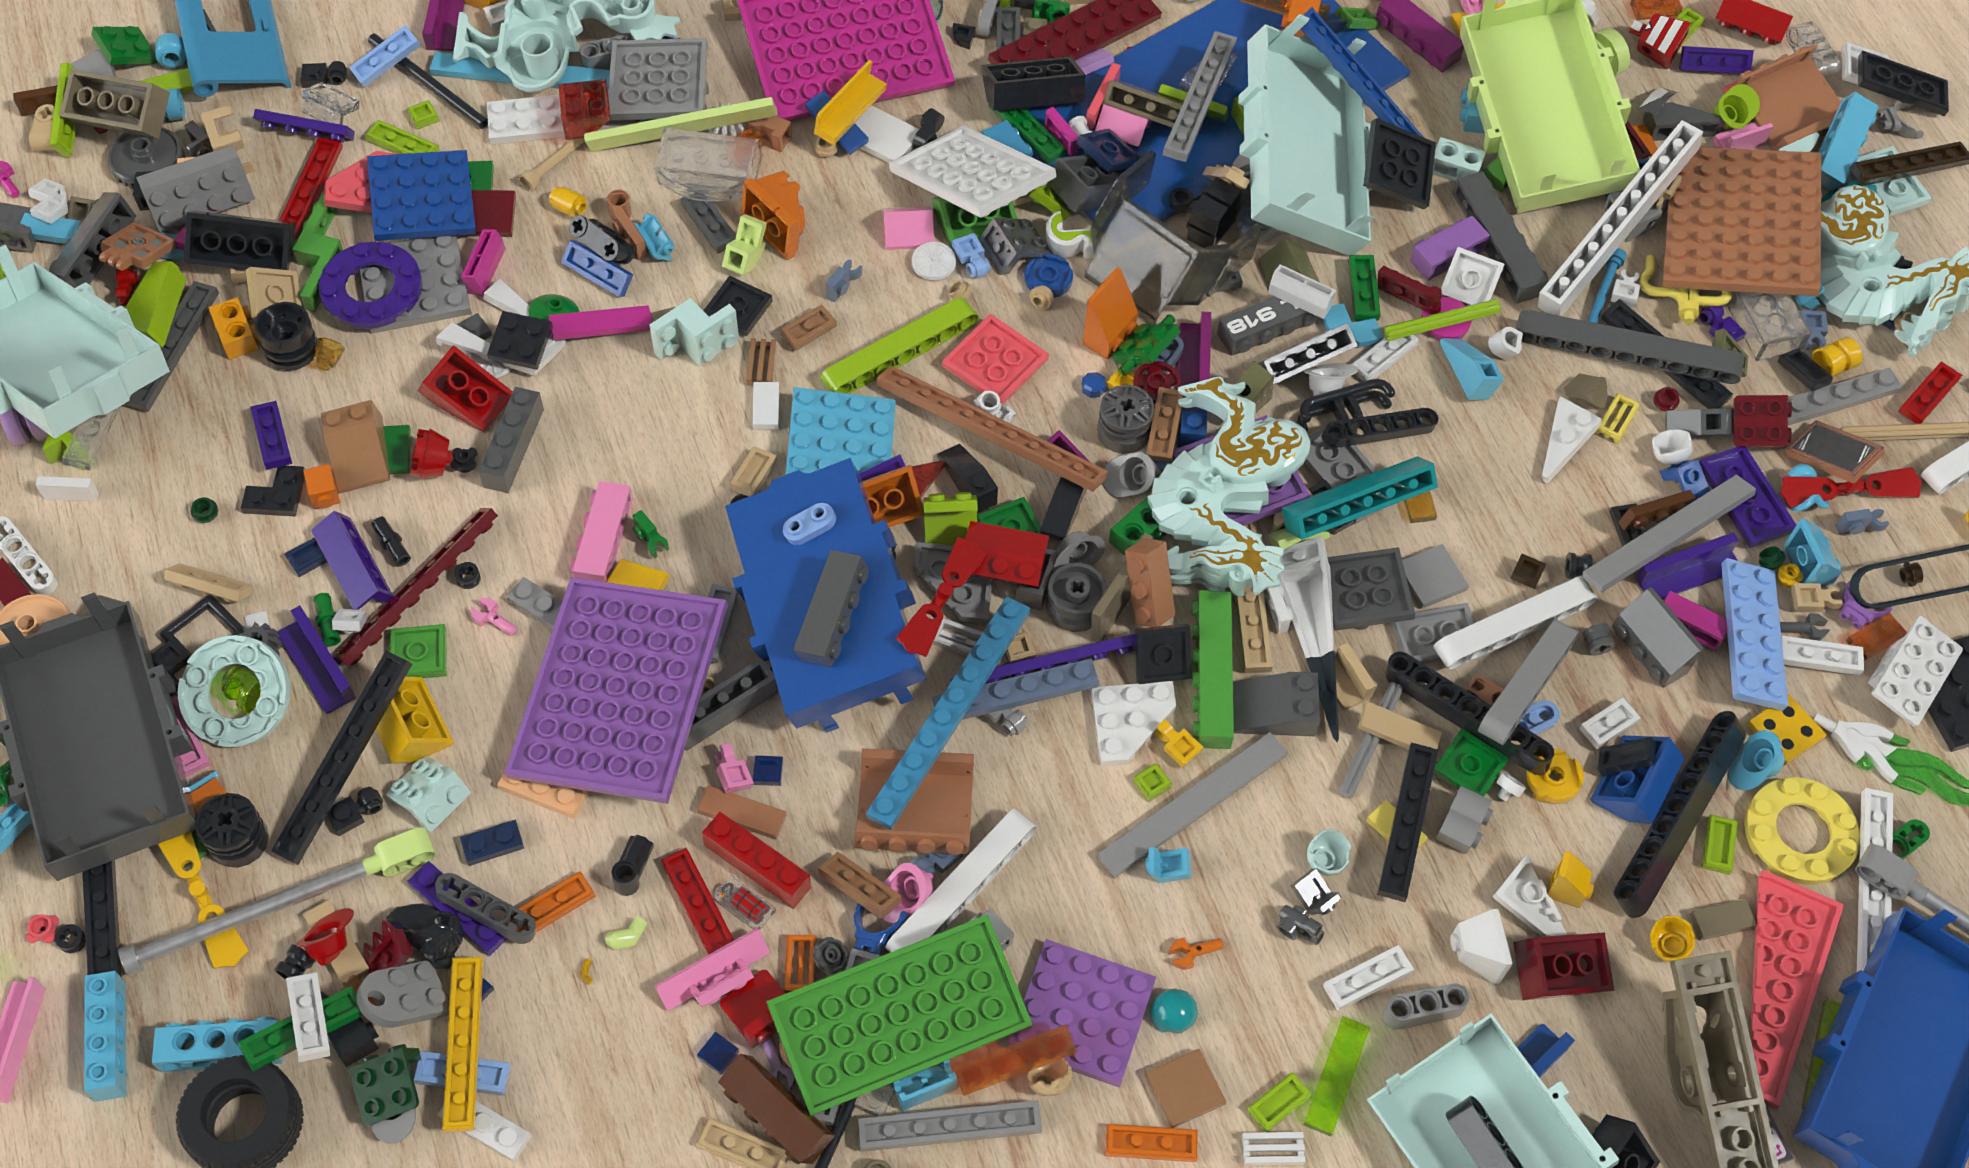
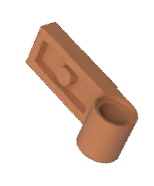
(620, 212)

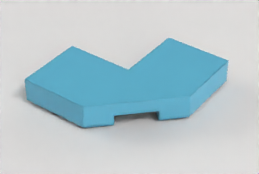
(1364, 332)

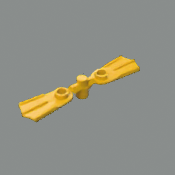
(225, 948)

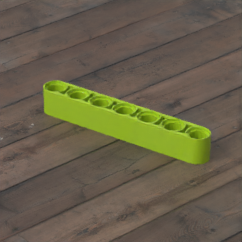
(900, 346)

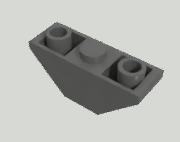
(1701, 421)

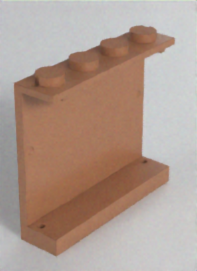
(1792, 97)
(936, 815)

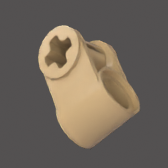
(41, 129)

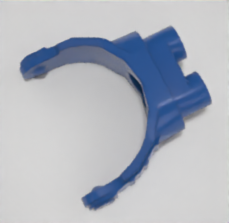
(874, 941)

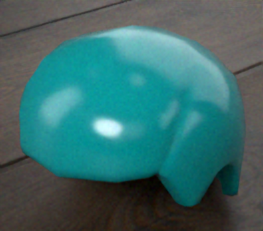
(1173, 1011)

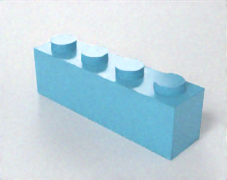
(1845, 138)

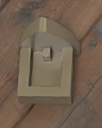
(1589, 388)

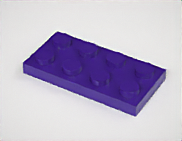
(1762, 515)

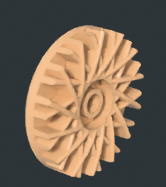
(30, 613)

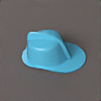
(1756, 761)

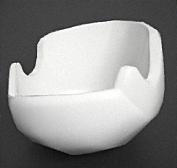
(1672, 446)

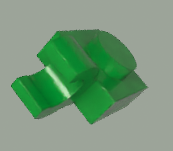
(646, 530)

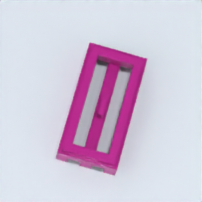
(1061, 131)

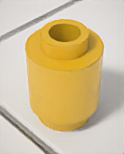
(568, 201)

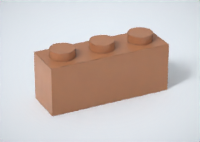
(1150, 582)

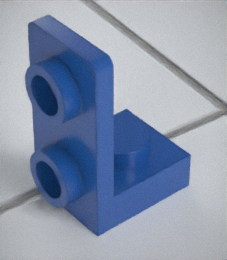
(1689, 476)

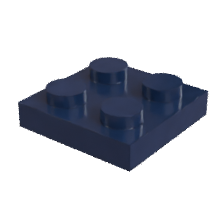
(1108, 150)

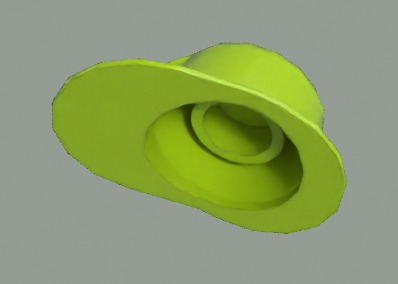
(1737, 106)

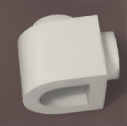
(1506, 343)

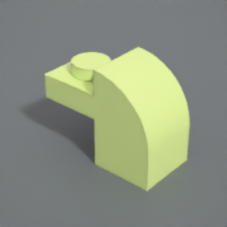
(745, 251)

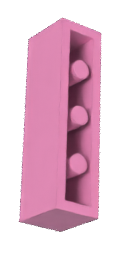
(602, 532)

